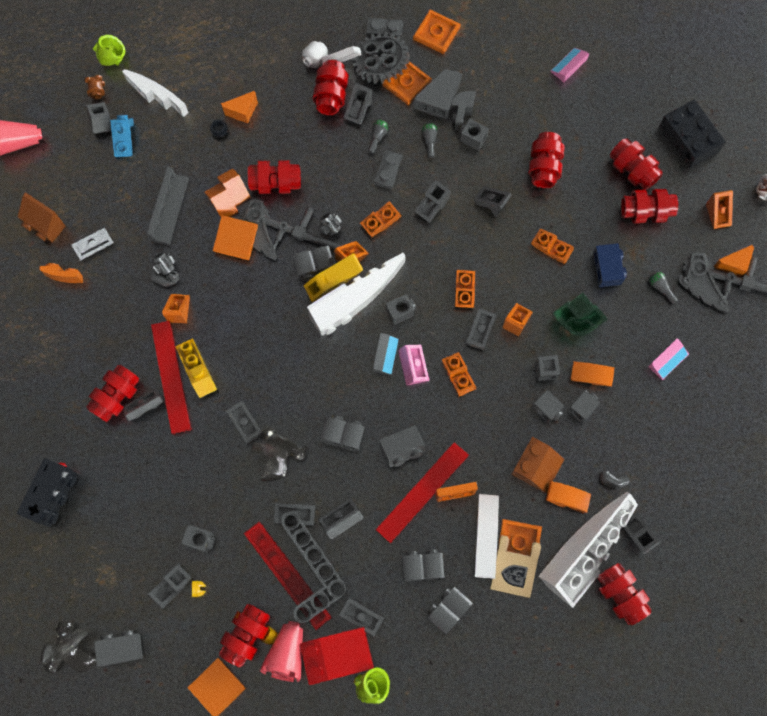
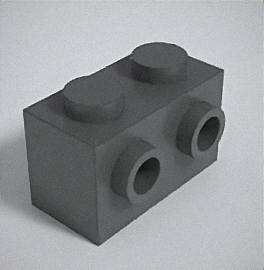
(402, 446)
(118, 649)

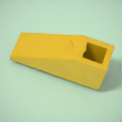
(333, 277)
(196, 368)

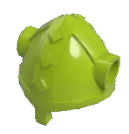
(109, 50)
(372, 686)

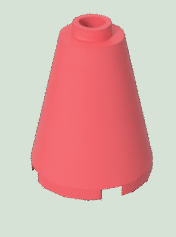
(17, 136)
(285, 655)

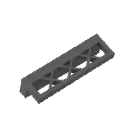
(167, 207)

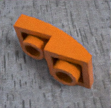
(381, 219)
(551, 246)
(56, 273)
(465, 288)
(592, 373)
(458, 374)
(568, 496)

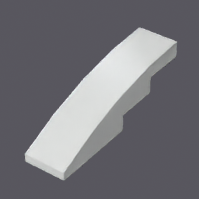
(152, 90)
(486, 536)

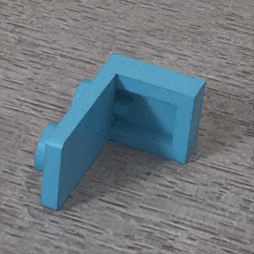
(122, 136)

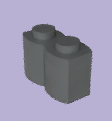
(312, 262)
(342, 433)
(422, 567)
(449, 610)

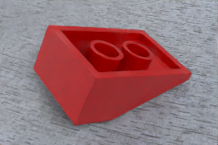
(336, 656)

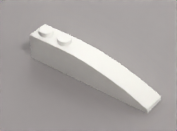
(346, 301)
(580, 557)

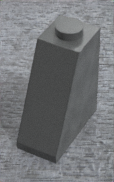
(439, 94)

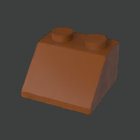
(40, 219)
(538, 465)

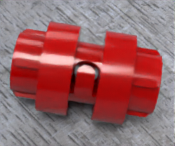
(330, 87)
(630, 158)
(546, 165)
(284, 176)
(657, 206)
(102, 403)
(629, 602)
(239, 644)

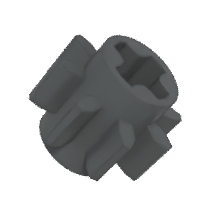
(329, 223)
(163, 263)

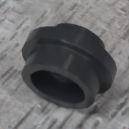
(218, 128)

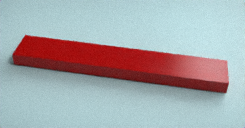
(171, 377)
(422, 492)
(285, 572)

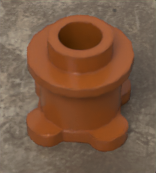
(95, 87)

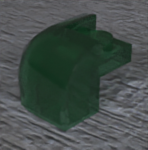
(580, 316)

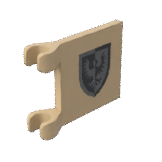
(514, 570)

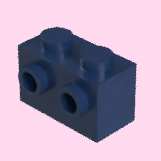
(609, 265)

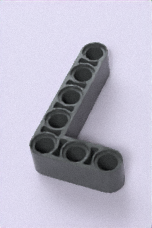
(315, 565)

